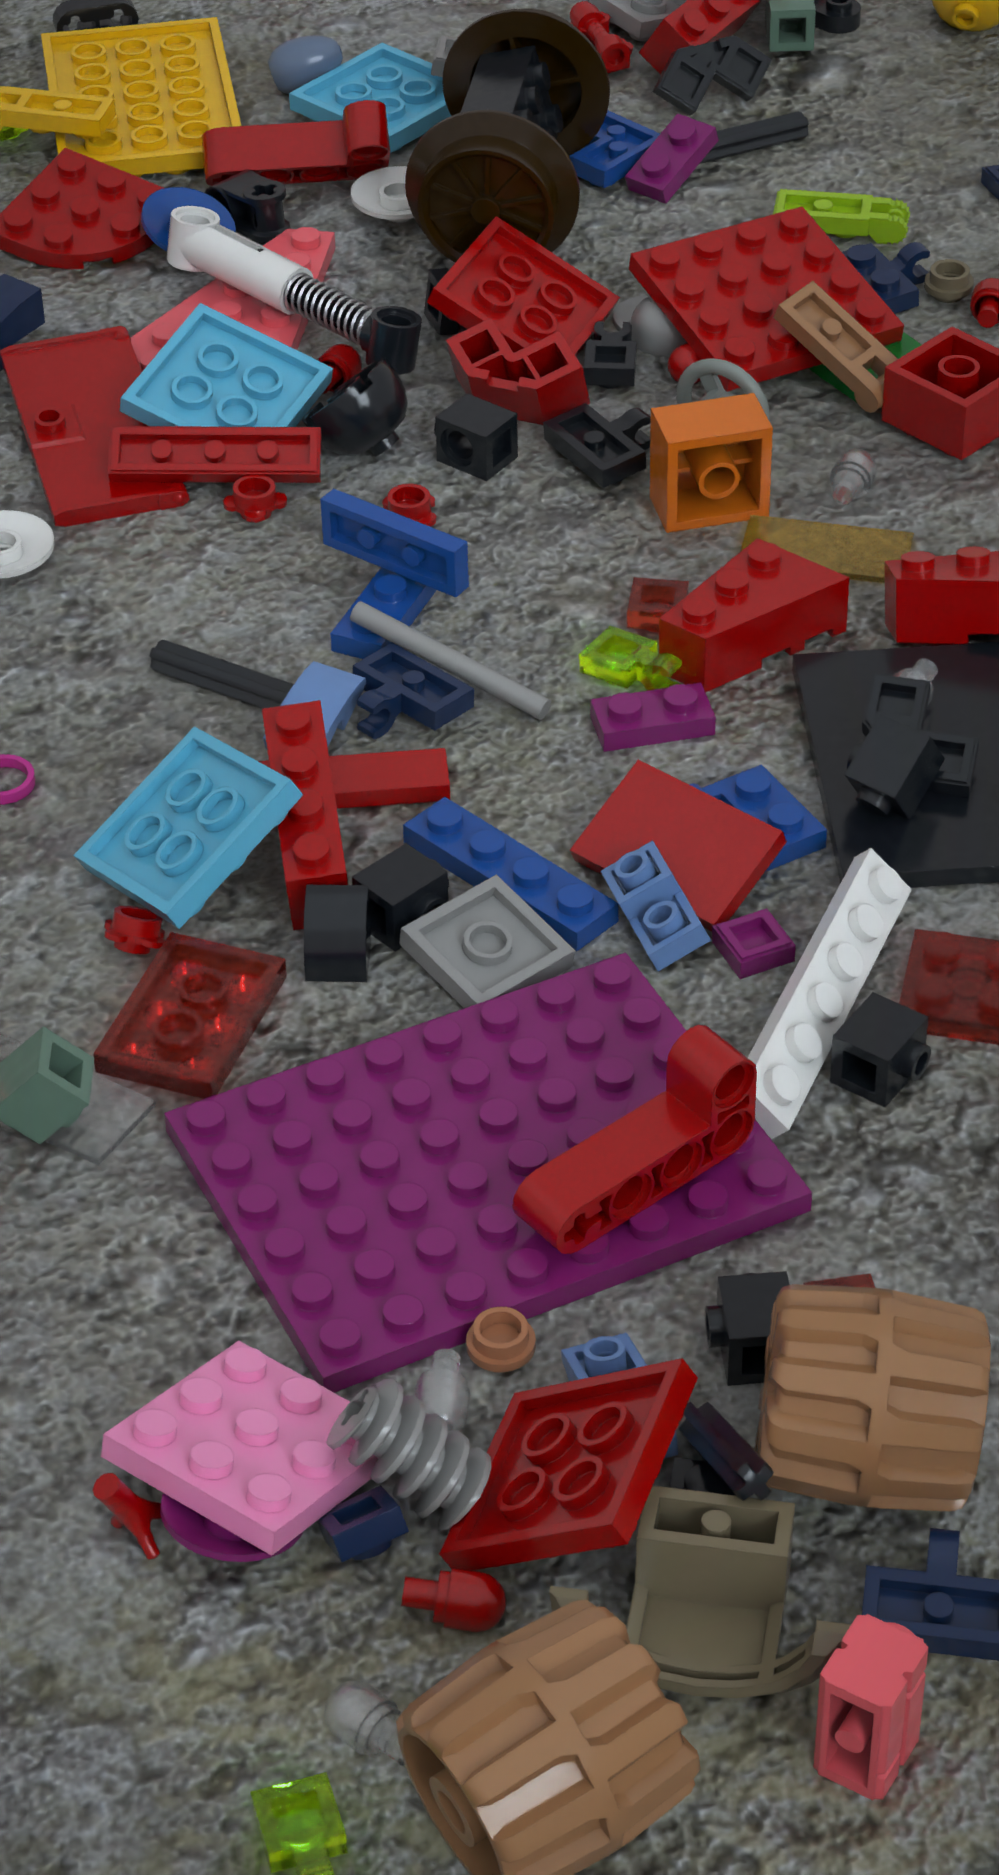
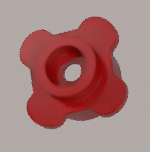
(254, 498)
(412, 502)
(135, 930)

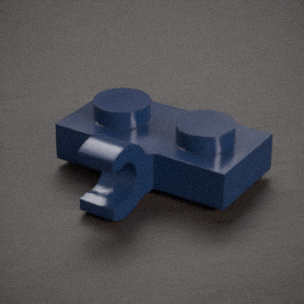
(892, 279)
(409, 685)
(945, 1609)

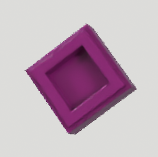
(753, 943)

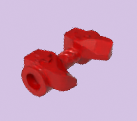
(595, 26)

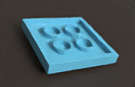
(380, 74)
(225, 377)
(188, 826)

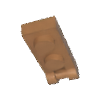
(837, 342)

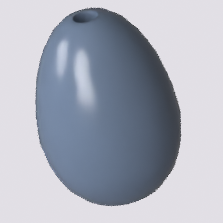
(303, 60)

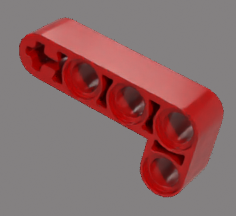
(302, 150)
(649, 1150)

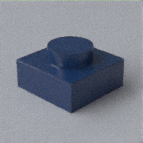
(363, 1525)

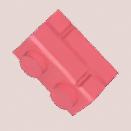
(870, 1706)

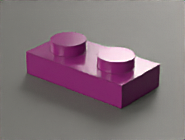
(671, 158)
(652, 716)

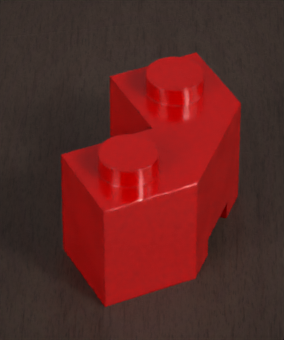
(531, 382)

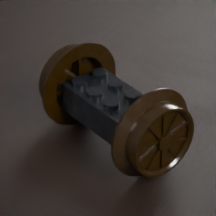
(520, 102)

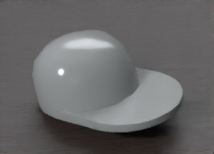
(649, 326)

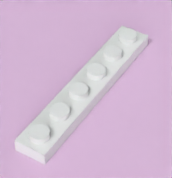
(824, 988)

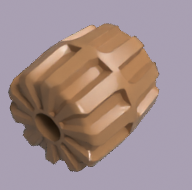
(874, 1397)
(548, 1747)

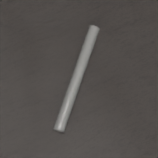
(450, 660)

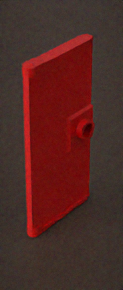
(66, 403)

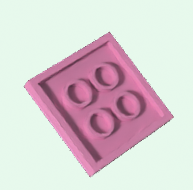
(242, 1447)

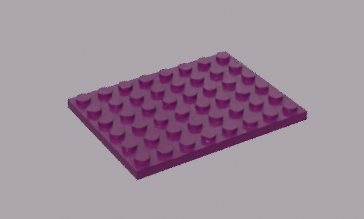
(389, 1171)

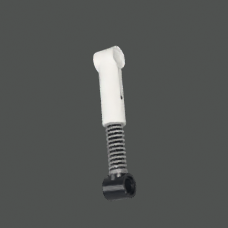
(204, 245)

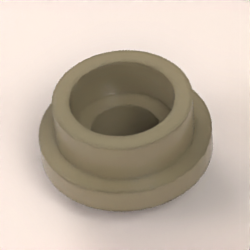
(949, 280)

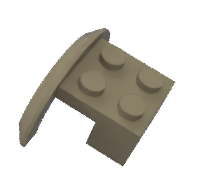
(716, 1596)

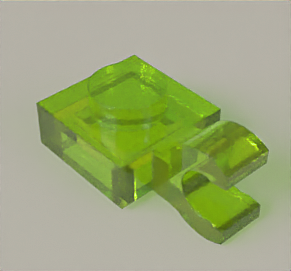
(627, 657)
(300, 1825)

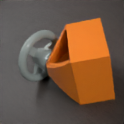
(711, 453)

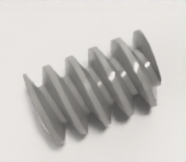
(415, 1448)

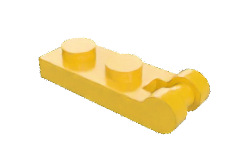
(55, 111)

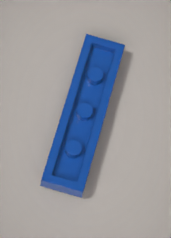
(479, 851)

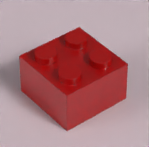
(945, 393)

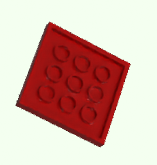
(729, 283)

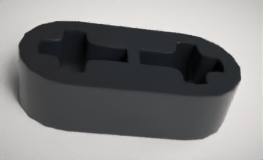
(93, 14)

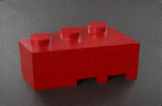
(942, 596)
(751, 611)

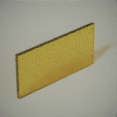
(842, 548)

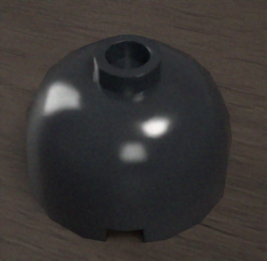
(362, 412)

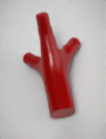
(129, 1511)

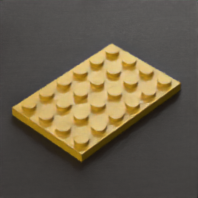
(165, 85)

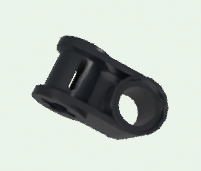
(253, 204)

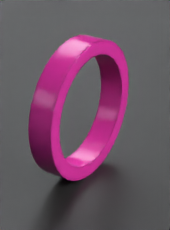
(26, 787)

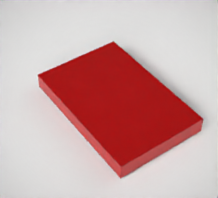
(704, 841)

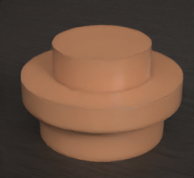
(500, 1340)

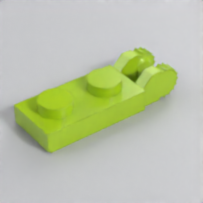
(850, 214)

